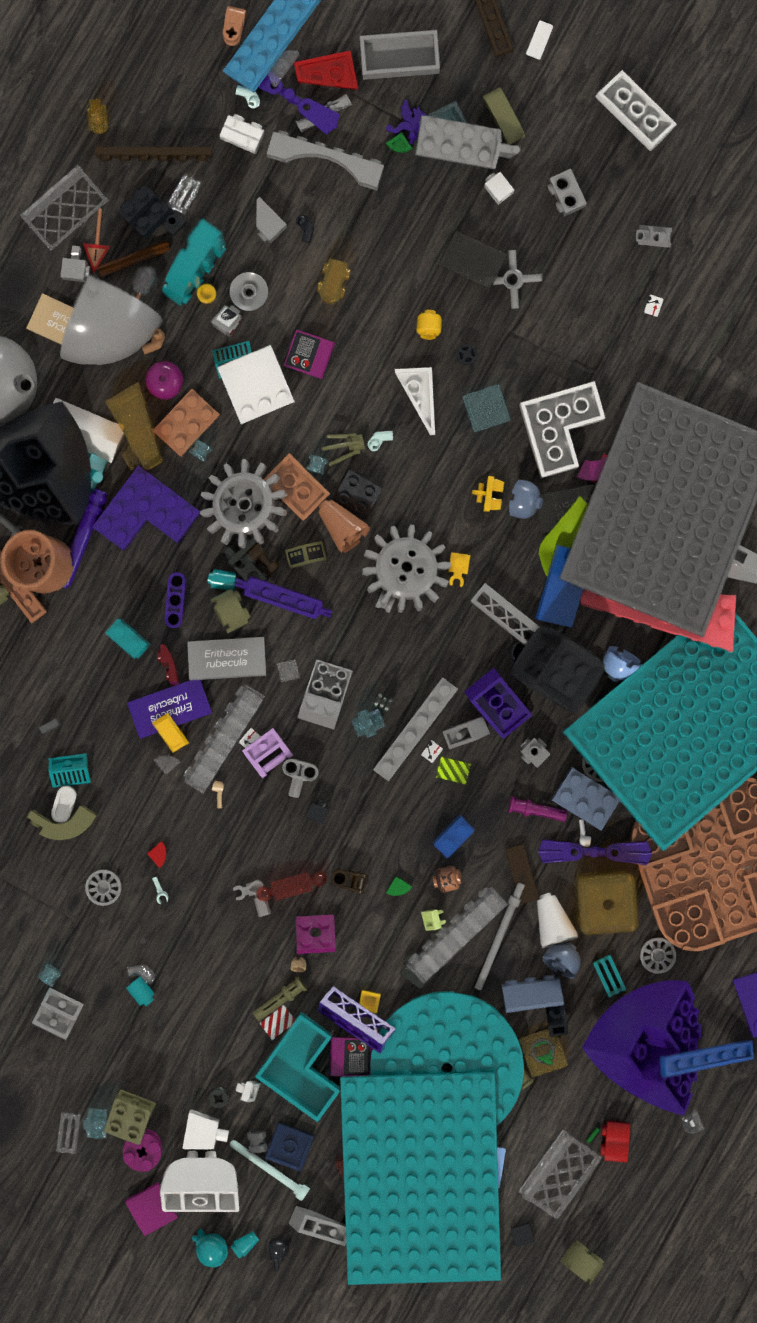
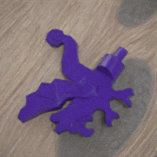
(411, 123)

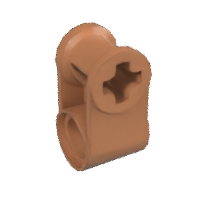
(234, 22)

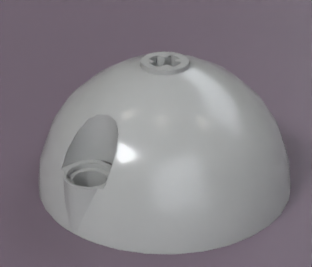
(19, 367)

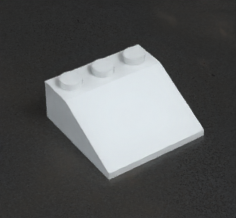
(255, 384)

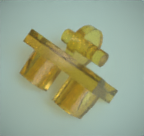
(97, 116)

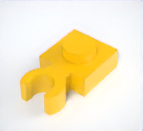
(459, 566)

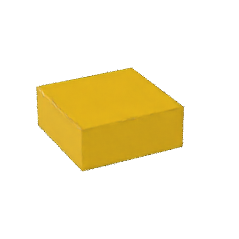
(370, 1000)

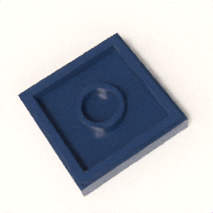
(289, 1146)

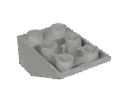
(325, 694)

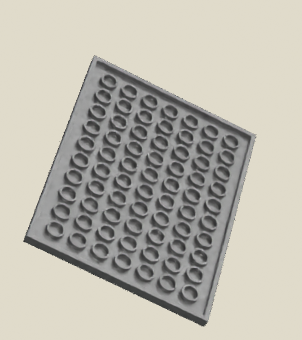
(667, 511)

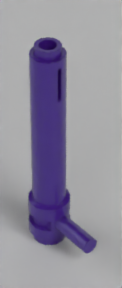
(84, 531)

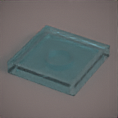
(486, 408)

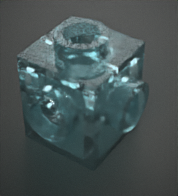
(368, 723)
(96, 1123)

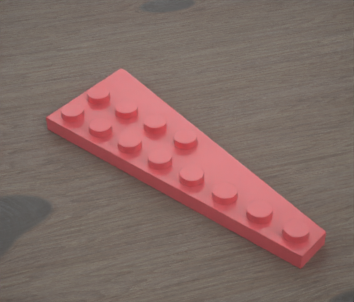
(718, 633)

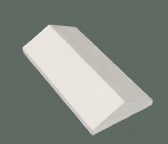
(100, 434)

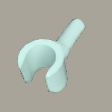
(159, 890)

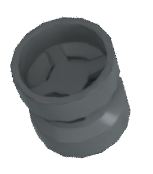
(257, 1141)

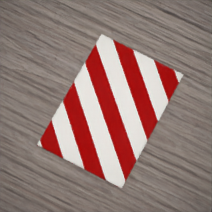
(277, 1022)

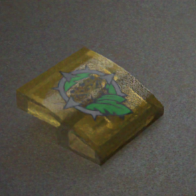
(542, 1053)

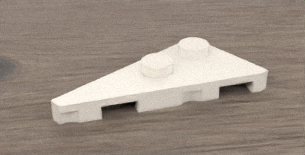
(419, 388)

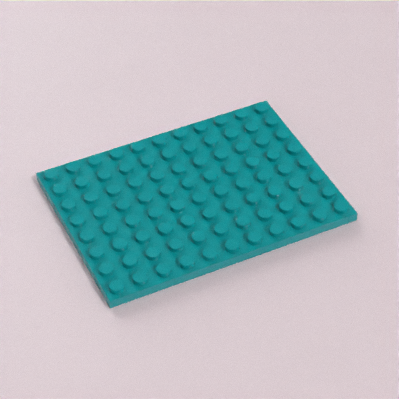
(676, 733)
(421, 1178)

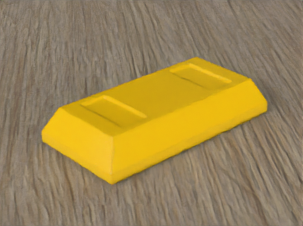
(170, 732)

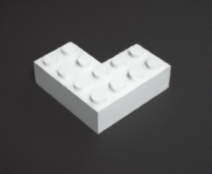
(549, 424)

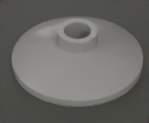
(242, 284)

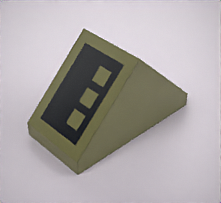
(305, 554)

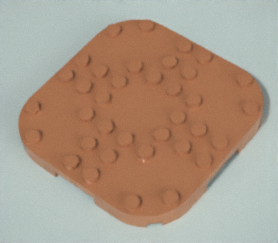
(700, 880)

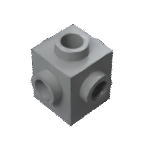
(541, 754)

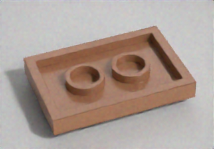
(186, 422)
(301, 487)

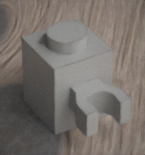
(74, 268)

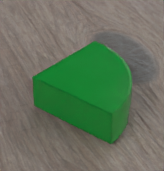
(399, 144)
(398, 887)

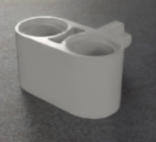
(299, 776)

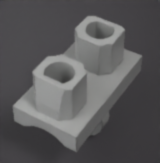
(654, 236)

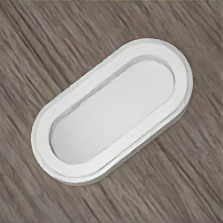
(64, 804)

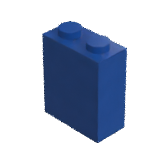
(453, 836)

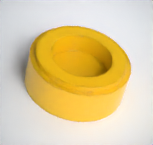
(206, 293)

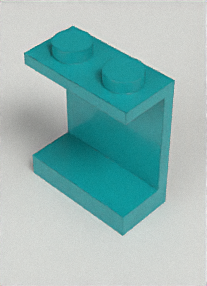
(128, 638)

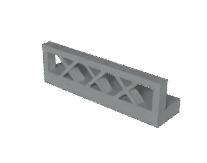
(509, 610)

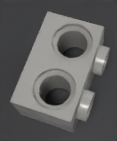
(571, 191)

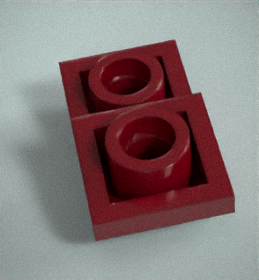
(167, 660)

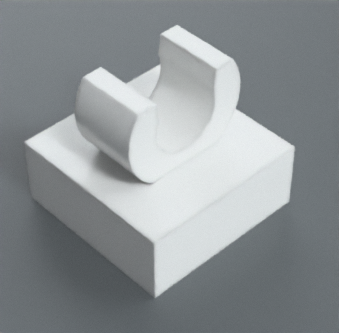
(249, 1090)

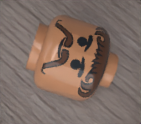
(447, 879)

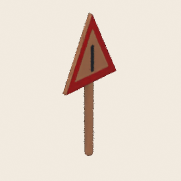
(95, 251)

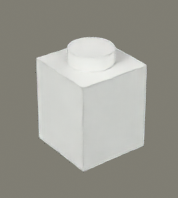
(498, 187)

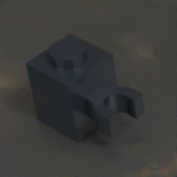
(557, 1020)

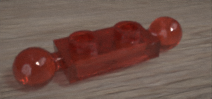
(291, 886)

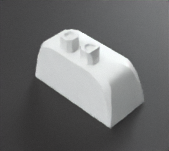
(200, 1185)

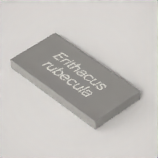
(226, 658)

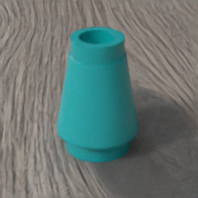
(244, 1244)

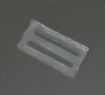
(190, 182)
(70, 1118)

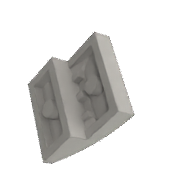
(57, 1013)

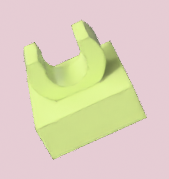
(432, 920)

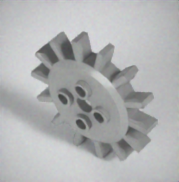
(236, 488)
(388, 573)

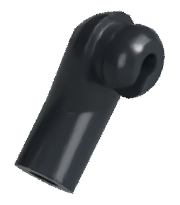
(307, 226)

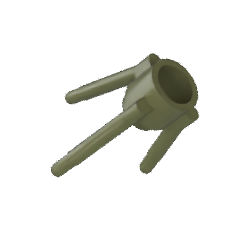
(354, 443)

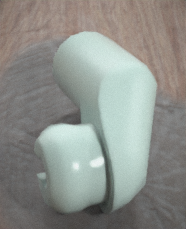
(252, 98)

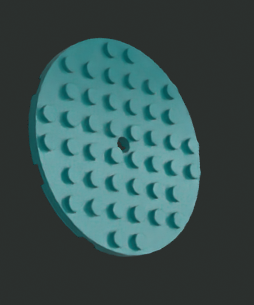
(457, 1032)

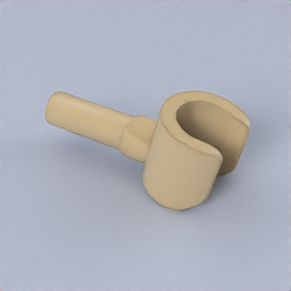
(218, 787)

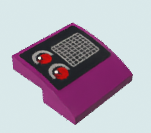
(309, 354)
(349, 1057)

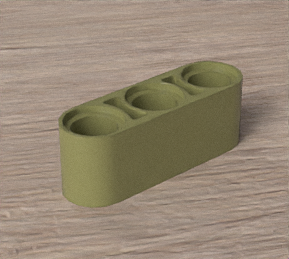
(503, 116)

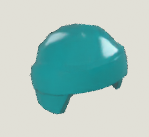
(210, 1248)

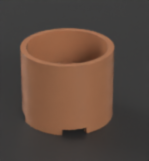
(23, 557)

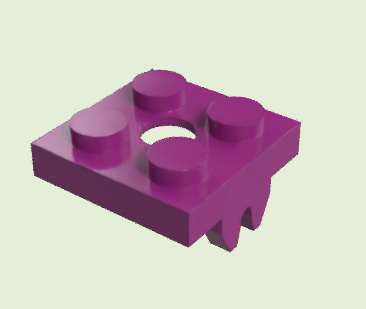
(323, 943)

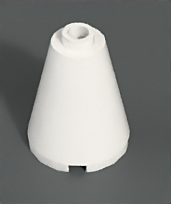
(553, 922)

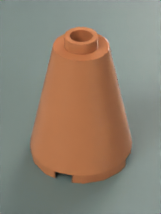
(342, 525)

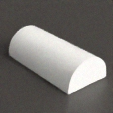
(636, 110)

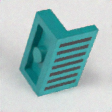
(230, 353)
(69, 770)

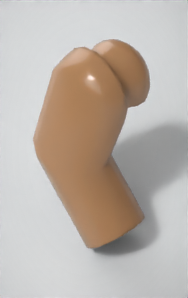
(156, 342)

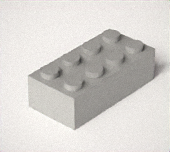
(399, 54)

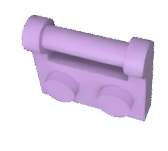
(262, 748)

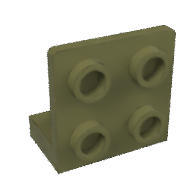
(129, 1117)

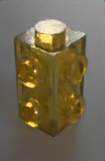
(332, 288)

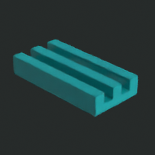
(616, 990)

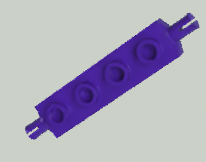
(283, 597)

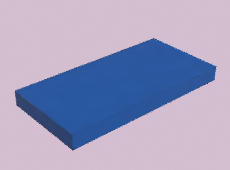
(559, 597)

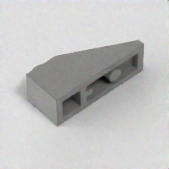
(318, 1226)

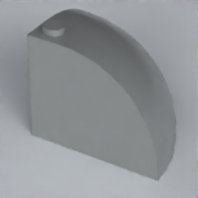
(107, 325)

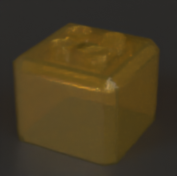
(593, 890)

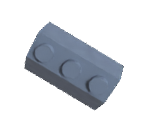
(532, 993)

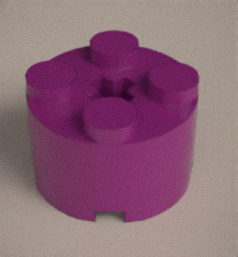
(151, 1156)

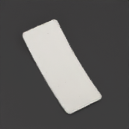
(539, 40)

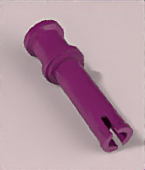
(529, 808)

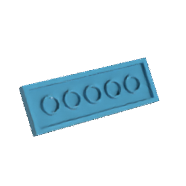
(268, 41)

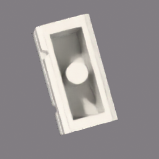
(242, 134)

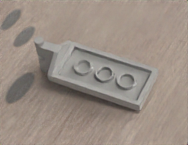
(461, 143)

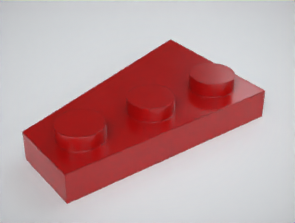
(328, 70)

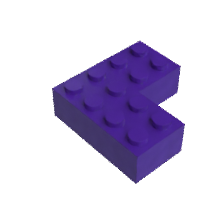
(145, 500)

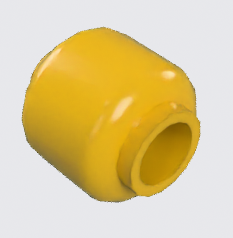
(429, 324)

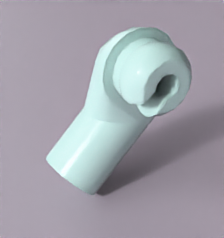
(377, 439)

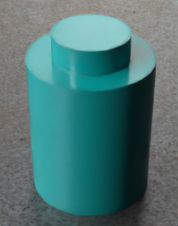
(222, 579)
(140, 991)

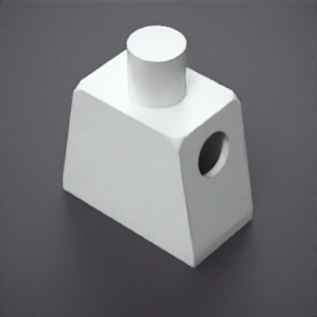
(202, 1131)

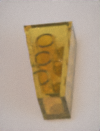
(134, 420)

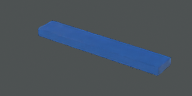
(706, 1058)

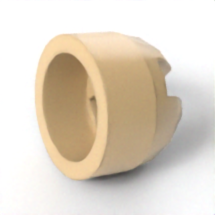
(298, 965)

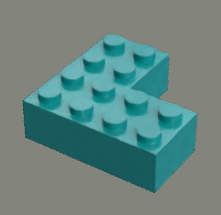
(290, 1069)

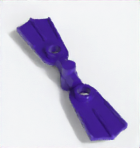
(319, 115)
(628, 852)

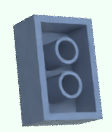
(585, 798)

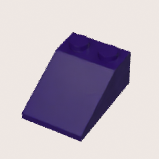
(498, 703)
(747, 993)

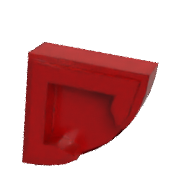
(158, 854)

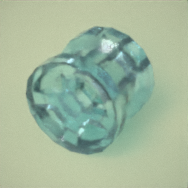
(200, 450)
(316, 464)
(49, 974)

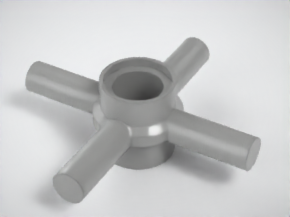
(521, 279)

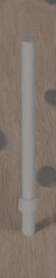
(513, 902)

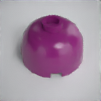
(164, 380)

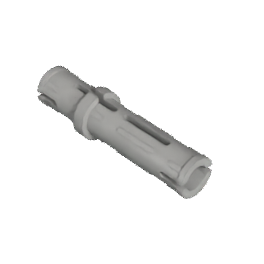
(336, 105)

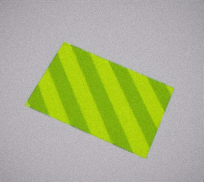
(453, 770)

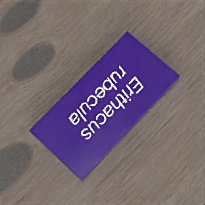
(181, 701)

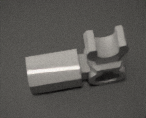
(251, 889)

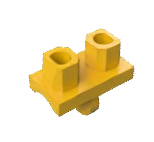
(492, 485)

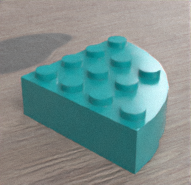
(191, 265)

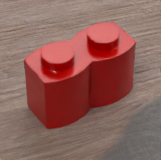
(616, 1141)

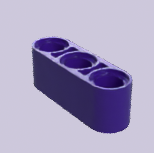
(171, 591)

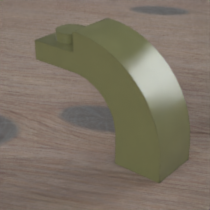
(62, 831)

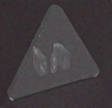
(282, 66)

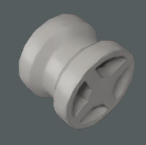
(388, 606)

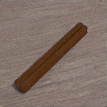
(133, 258)

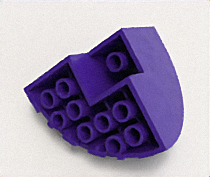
(639, 1031)

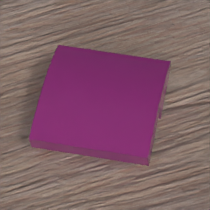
(147, 1209)

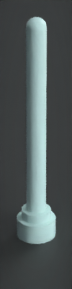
(299, 1190)

